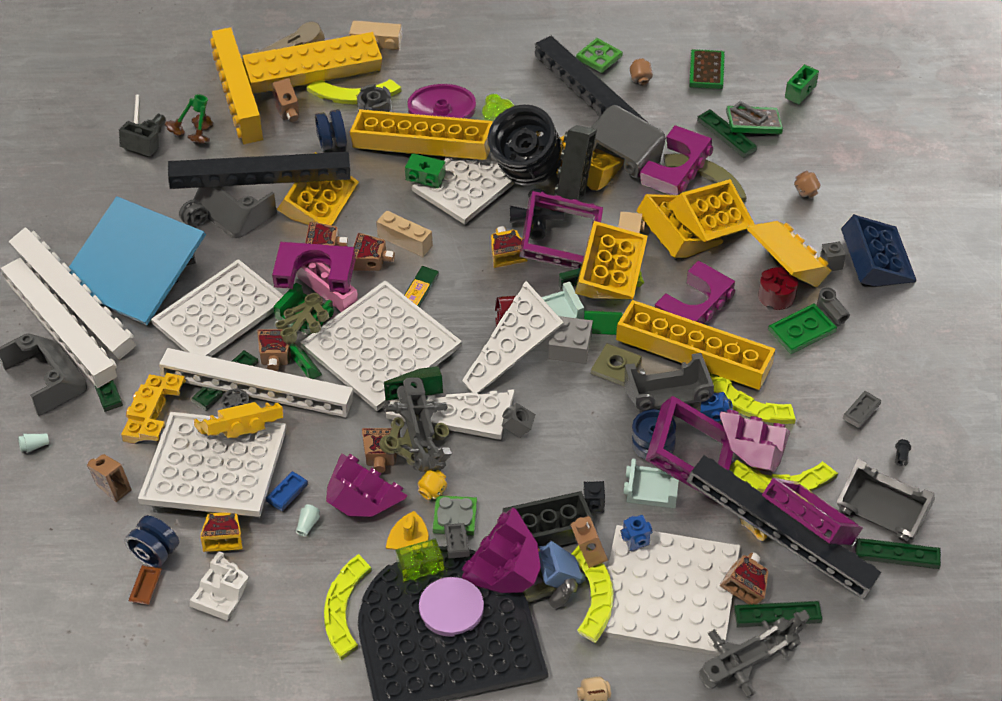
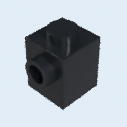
(594, 495)

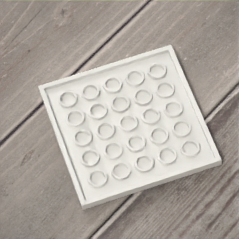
(379, 341)
(212, 470)
(670, 591)

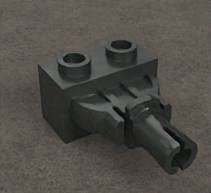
(142, 137)

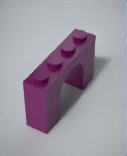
(676, 179)
(295, 255)
(710, 282)

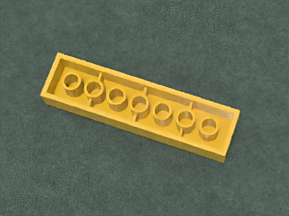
(313, 62)
(236, 86)
(421, 134)
(681, 337)

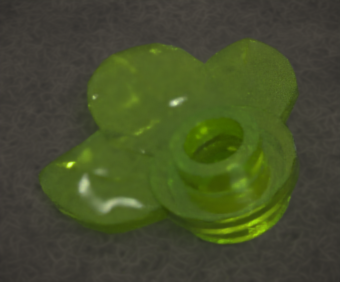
(495, 108)

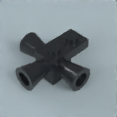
(539, 218)

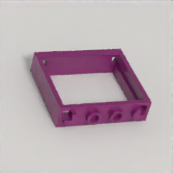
(560, 204)
(670, 463)
(812, 511)

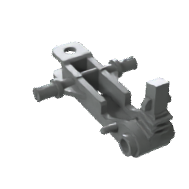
(420, 432)
(750, 652)

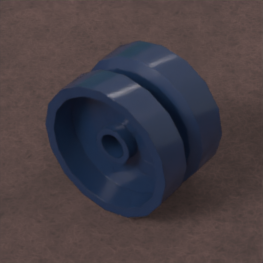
(330, 129)
(643, 429)
(152, 541)

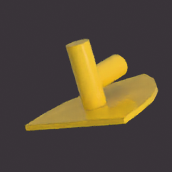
(407, 531)

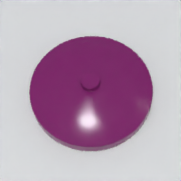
(442, 101)

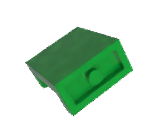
(296, 297)

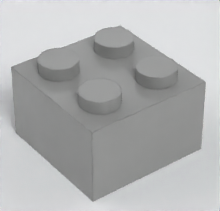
(571, 340)

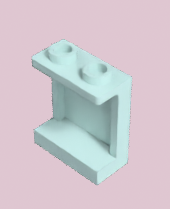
(566, 302)
(650, 486)

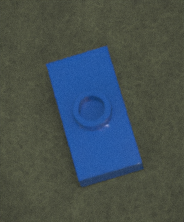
(287, 491)

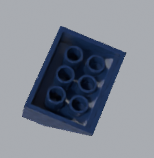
(877, 252)

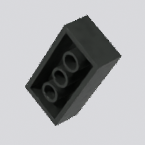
(575, 163)
(552, 517)

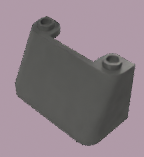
(629, 138)
(651, 391)
(885, 501)

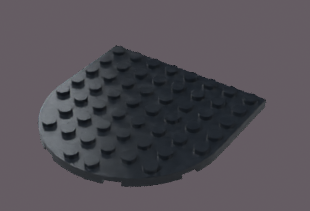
(418, 665)

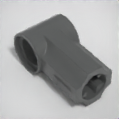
(831, 305)

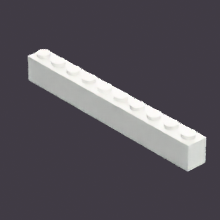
(73, 294)
(59, 322)
(258, 382)

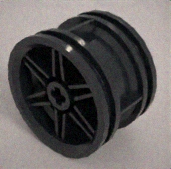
(528, 156)

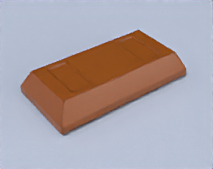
(145, 585)

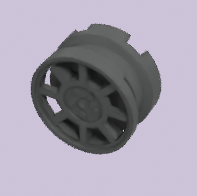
(194, 214)
(231, 399)

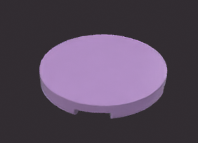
(451, 606)

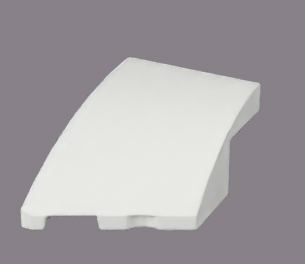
(220, 588)

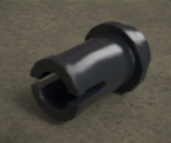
(903, 447)

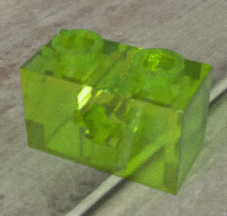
(419, 560)

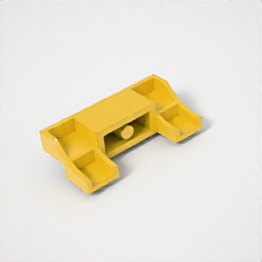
(147, 406)
(240, 420)

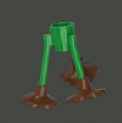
(201, 121)

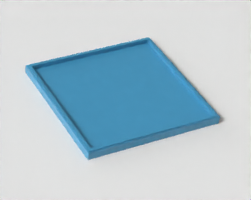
(135, 258)

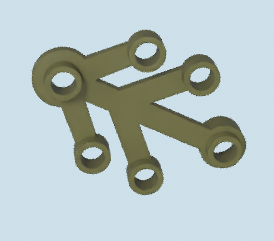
(312, 302)
(396, 443)

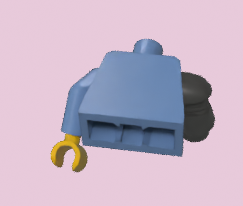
(560, 571)

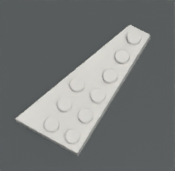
(518, 333)
(470, 412)

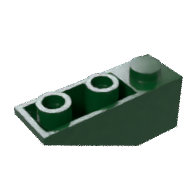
(430, 377)

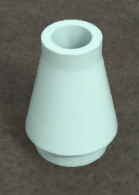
(30, 442)
(307, 519)

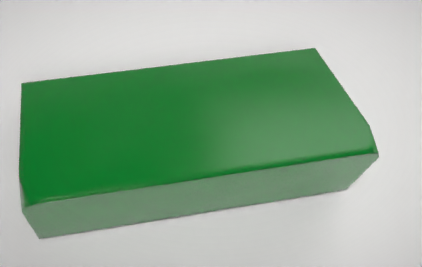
(603, 321)
(304, 362)

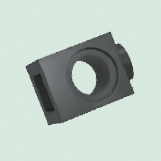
(834, 255)
(518, 419)

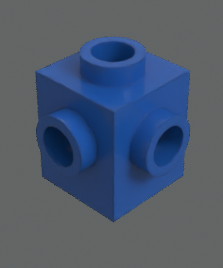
(715, 405)
(636, 532)

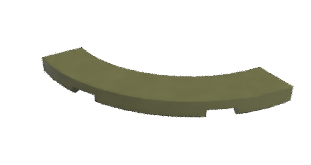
(709, 171)

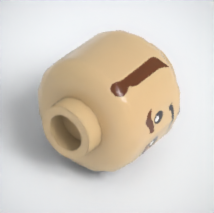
(594, 689)

